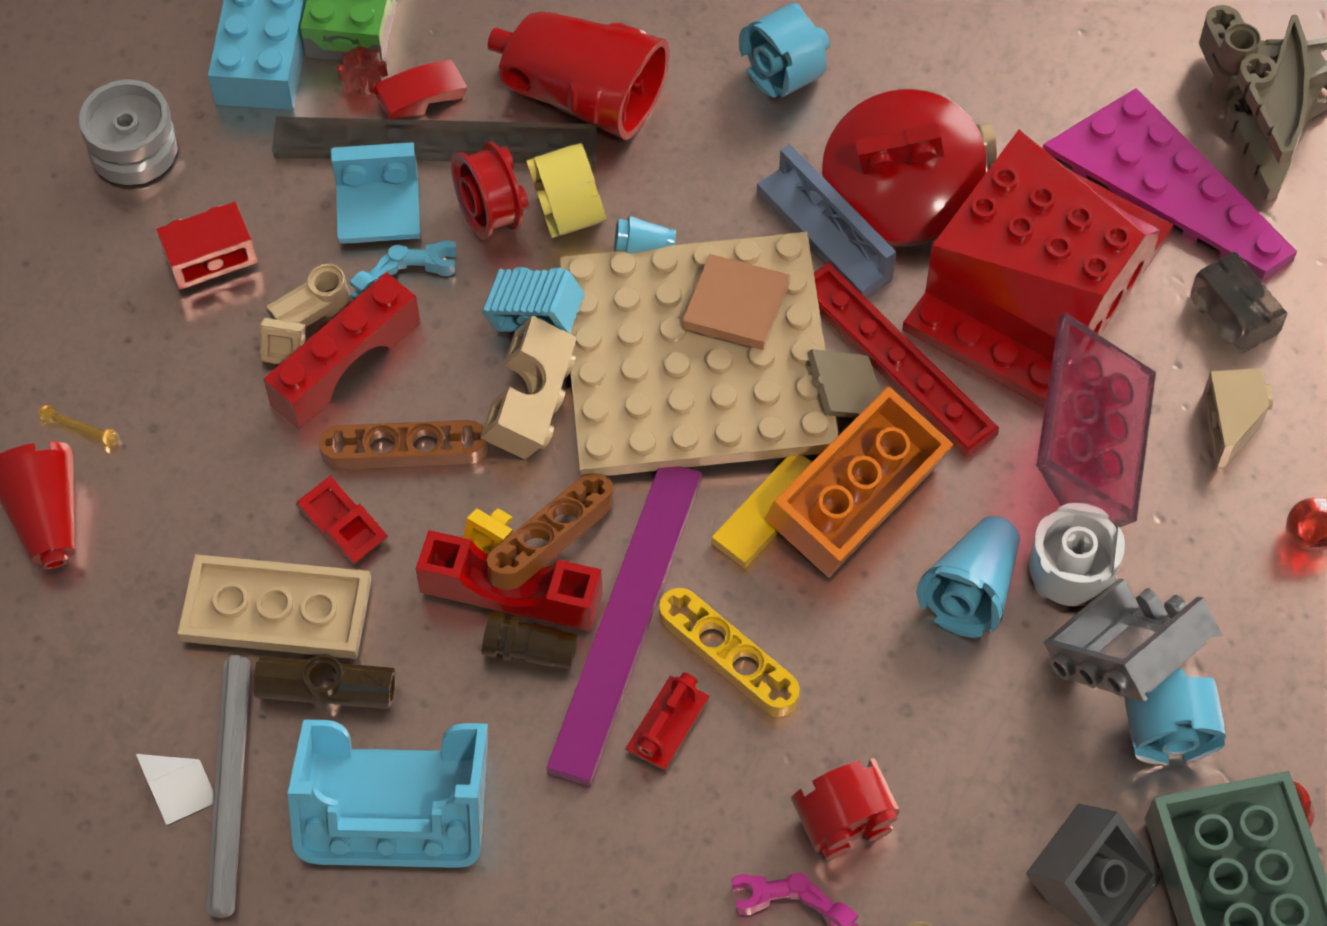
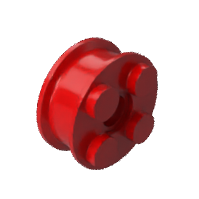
(488, 189)

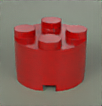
(846, 807)

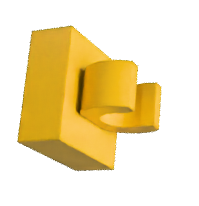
(487, 530)

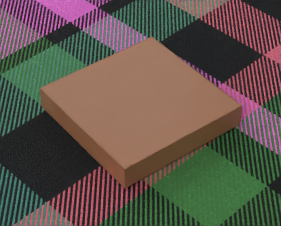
(736, 301)

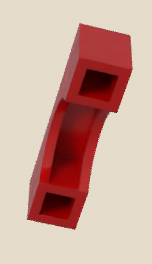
(308, 376)
(556, 594)

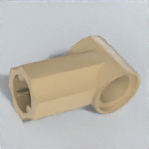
(309, 301)

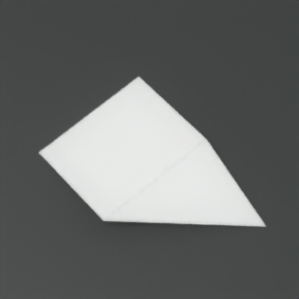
(177, 785)

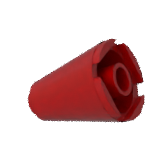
(40, 500)

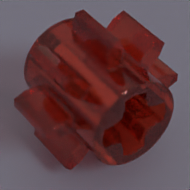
(361, 70)

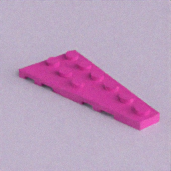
(1158, 169)

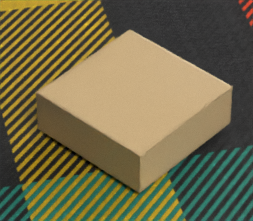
(279, 339)

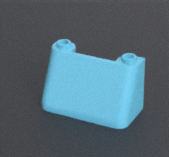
(388, 803)

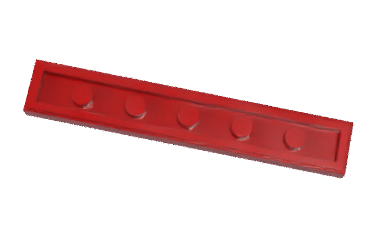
(902, 363)

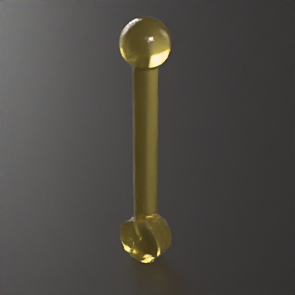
(49, 415)

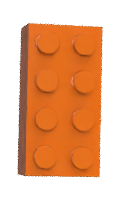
(858, 481)

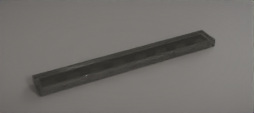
(432, 138)

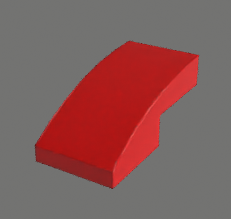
(415, 88)
(341, 521)

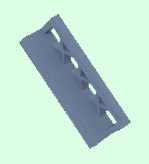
(832, 224)

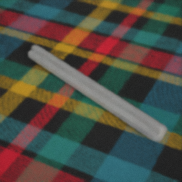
(228, 787)

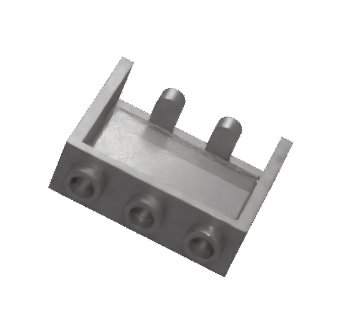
(1127, 646)

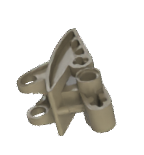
(1270, 79)

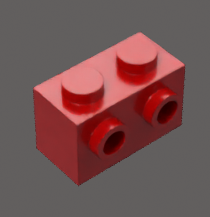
(207, 245)

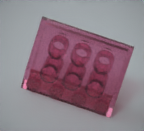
(1095, 423)

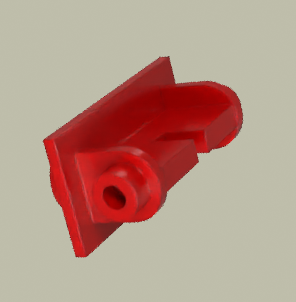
(668, 721)

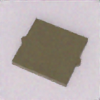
(844, 382)

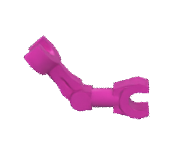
(796, 887)

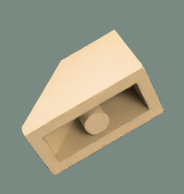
(1235, 409)

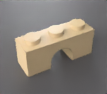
(543, 360)

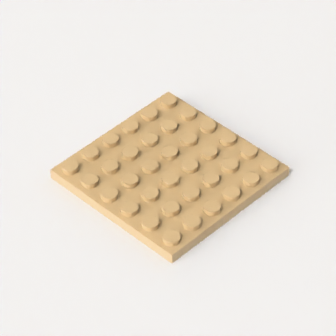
(684, 398)

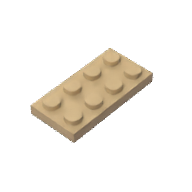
(275, 606)

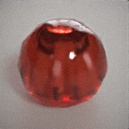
(1308, 524)

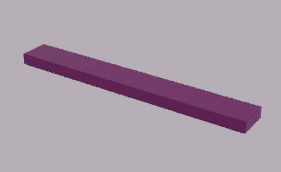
(624, 625)

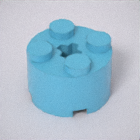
(784, 50)
(1177, 719)

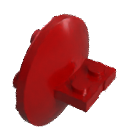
(905, 163)

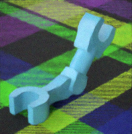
(400, 257)

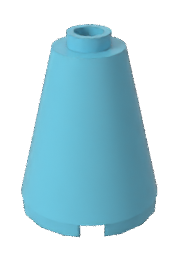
(972, 579)

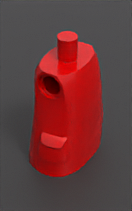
(585, 68)

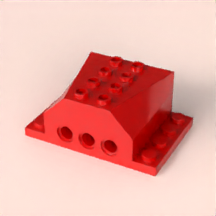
(1022, 255)

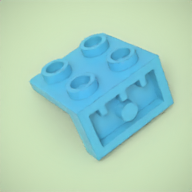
(376, 192)

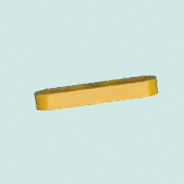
(723, 656)

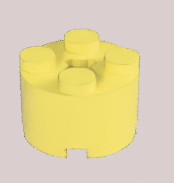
(566, 190)

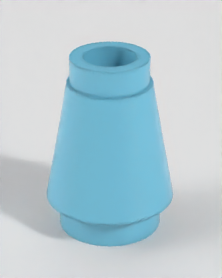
(639, 236)

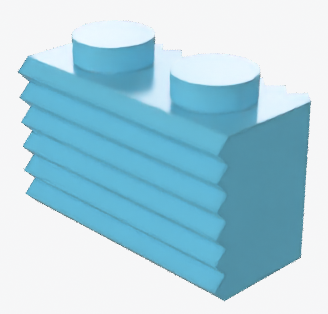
(524, 293)

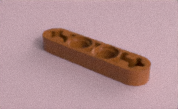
(403, 452)
(544, 526)

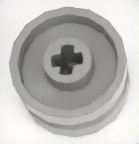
(128, 132)

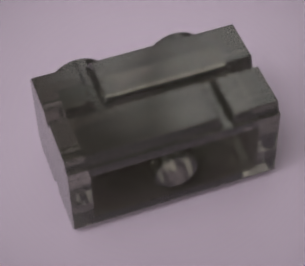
(1237, 303)

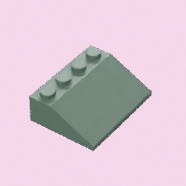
(1239, 855)

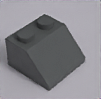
(1095, 869)

